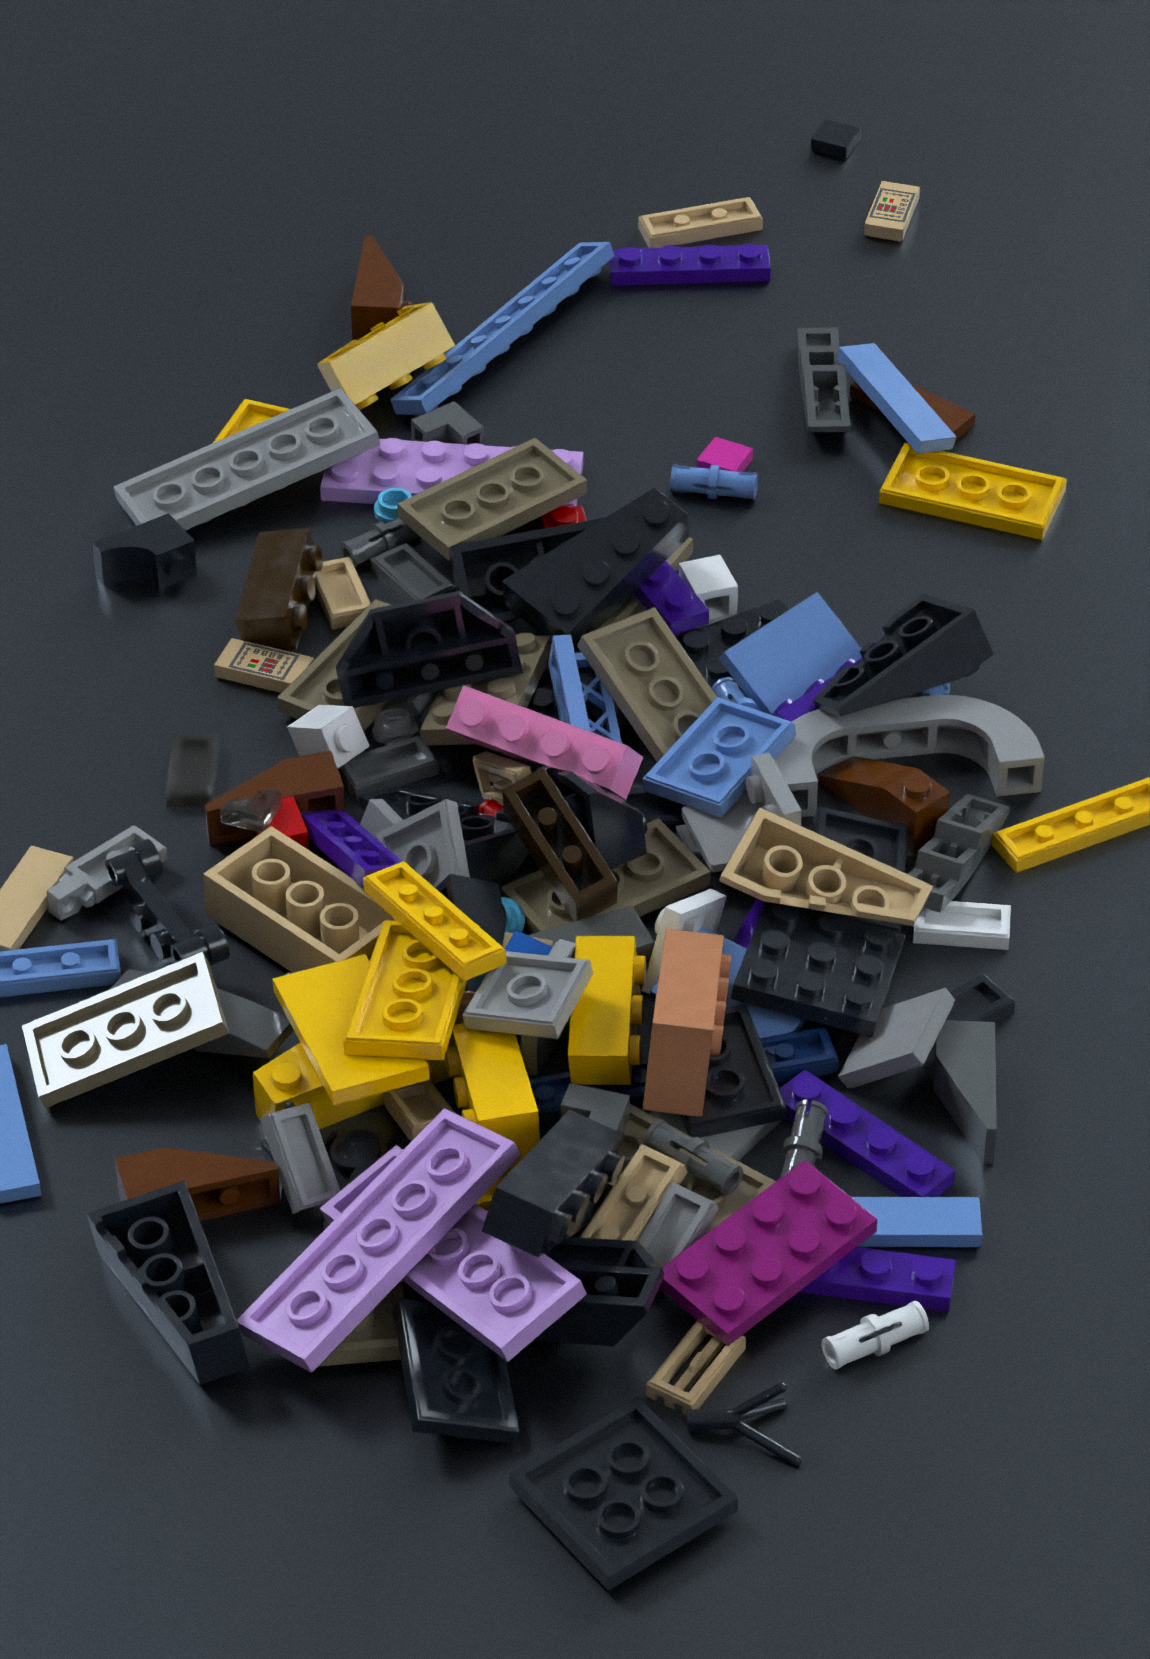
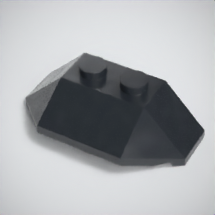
(425, 649)
(618, 1285)

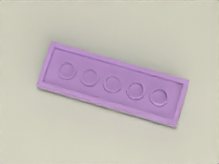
(411, 467)
(377, 1239)
(480, 1280)

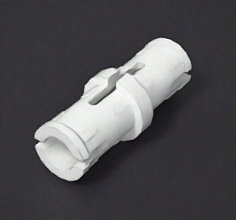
(904, 1324)

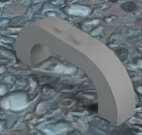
(912, 728)

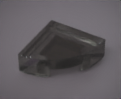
(252, 812)

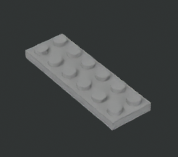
(250, 463)

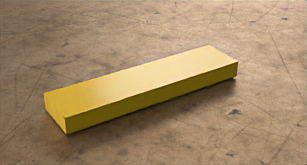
(1075, 826)
(434, 921)

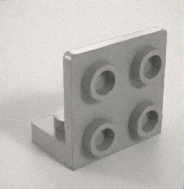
(719, 836)

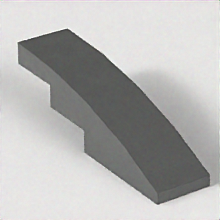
(822, 380)
(957, 847)
(251, 1026)

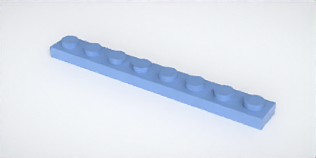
(503, 328)

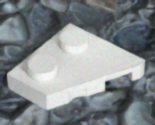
(685, 915)

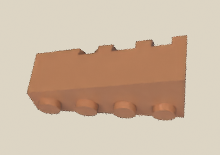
(686, 1021)

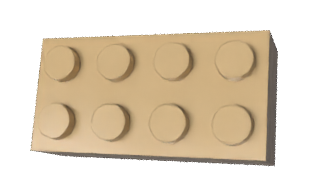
(292, 904)

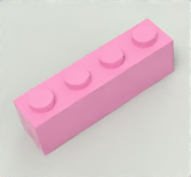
(543, 740)

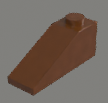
(376, 291)
(308, 778)
(890, 794)
(215, 1181)

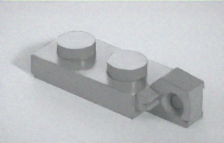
(87, 877)

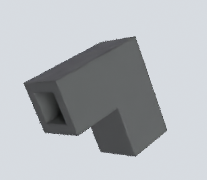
(447, 425)
(598, 1105)

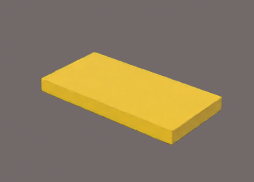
(973, 491)
(404, 1001)
(319, 1011)

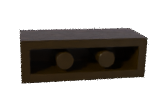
(279, 588)
(560, 845)

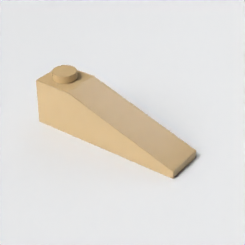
(808, 871)

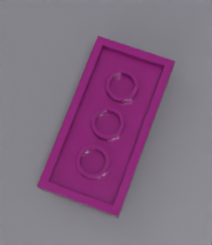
(766, 1252)

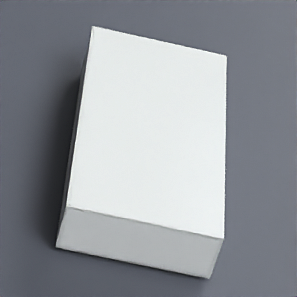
(965, 926)

